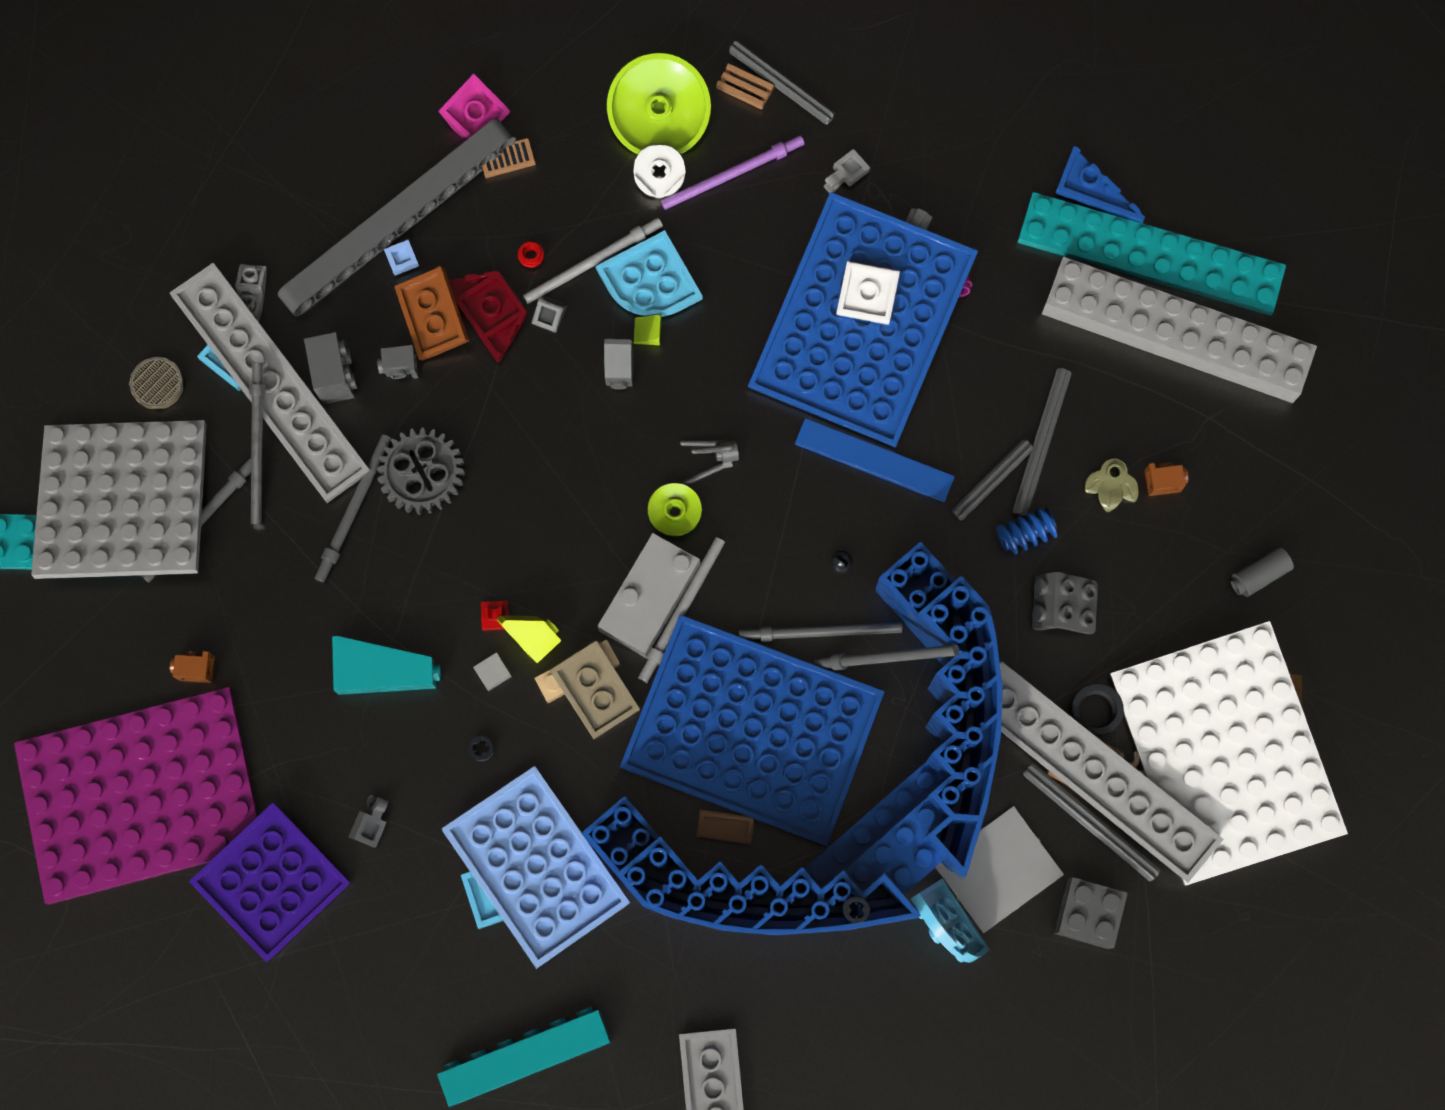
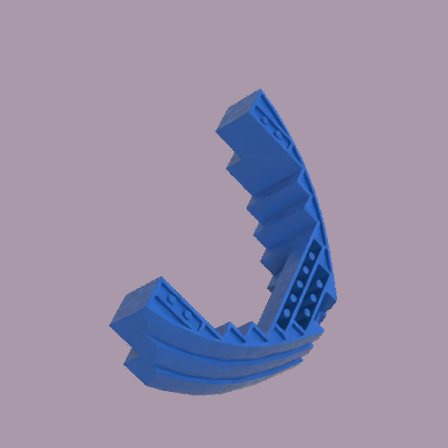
(898, 842)

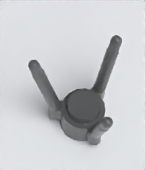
(724, 451)

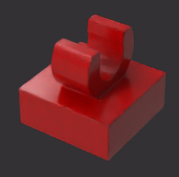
(491, 611)

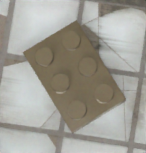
(594, 689)

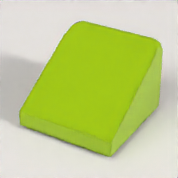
(647, 330)

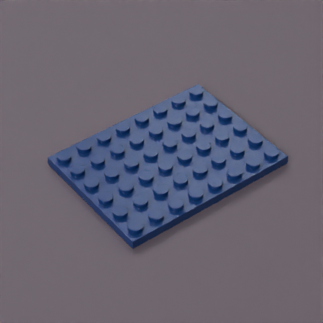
(853, 367)
(752, 730)

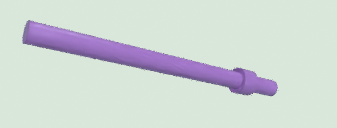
(777, 151)

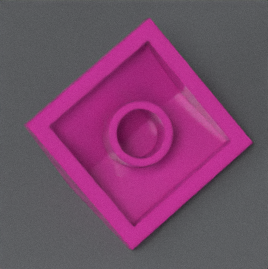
(472, 108)

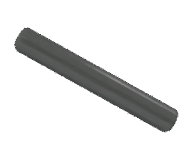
(992, 480)

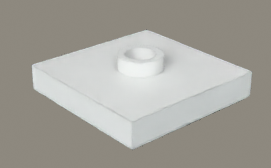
(868, 293)

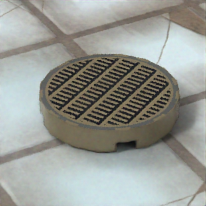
(156, 383)

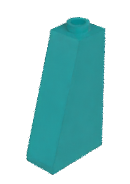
(376, 668)

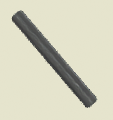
(782, 82)

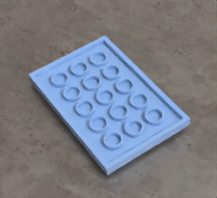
(535, 867)

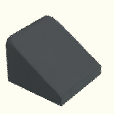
(549, 313)

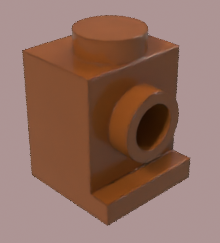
(1165, 478)
(193, 667)

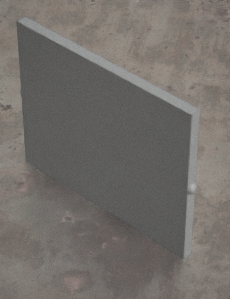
(1004, 871)

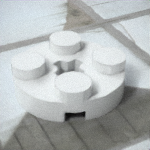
(659, 156)

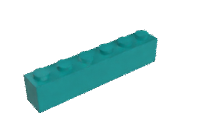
(524, 1057)

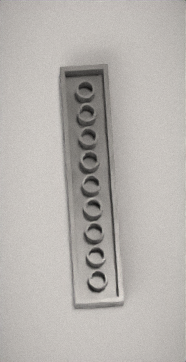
(1179, 330)

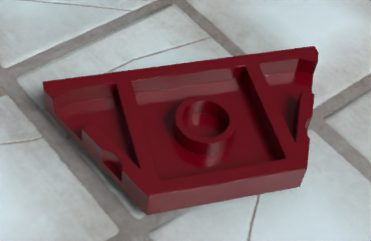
(490, 309)

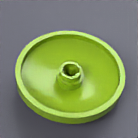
(658, 103)

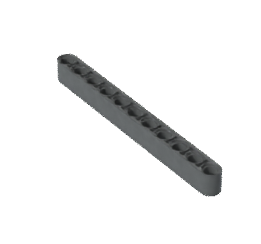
(395, 218)

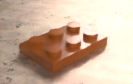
(431, 313)

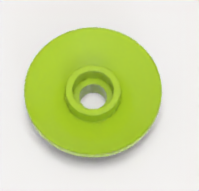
(670, 497)

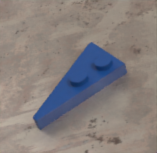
(1088, 186)

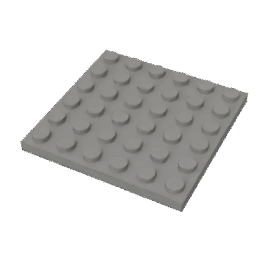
(120, 499)

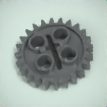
(399, 482)

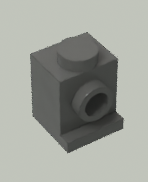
(398, 362)

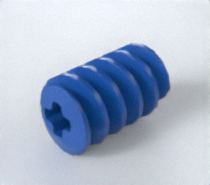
(1026, 530)

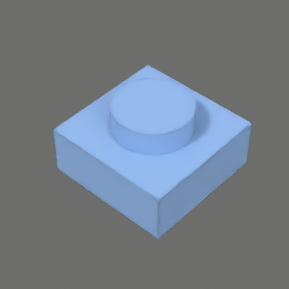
(401, 257)

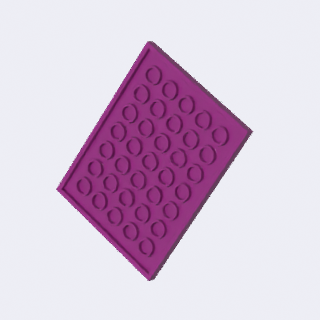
(136, 794)

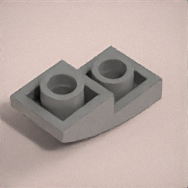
(251, 287)

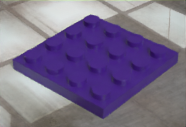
(270, 882)

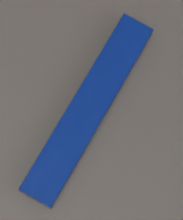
(874, 460)

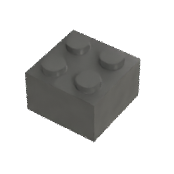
(330, 368)
(1091, 913)

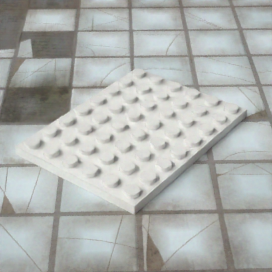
(1232, 746)

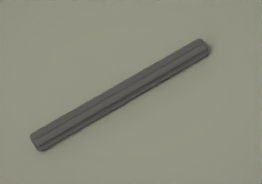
(1042, 442)
(1091, 822)

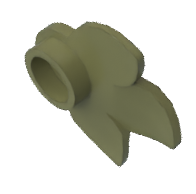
(1110, 488)

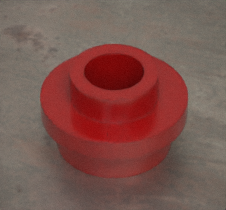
(527, 248)

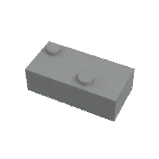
(649, 595)

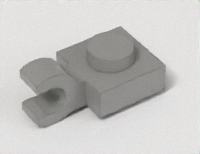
(848, 169)

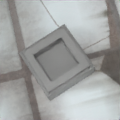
(492, 671)

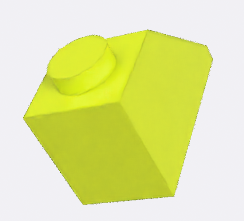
(532, 634)

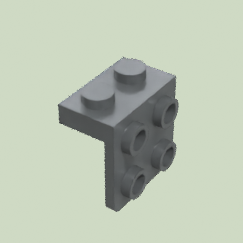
(1064, 603)

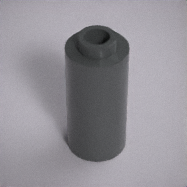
(1262, 572)

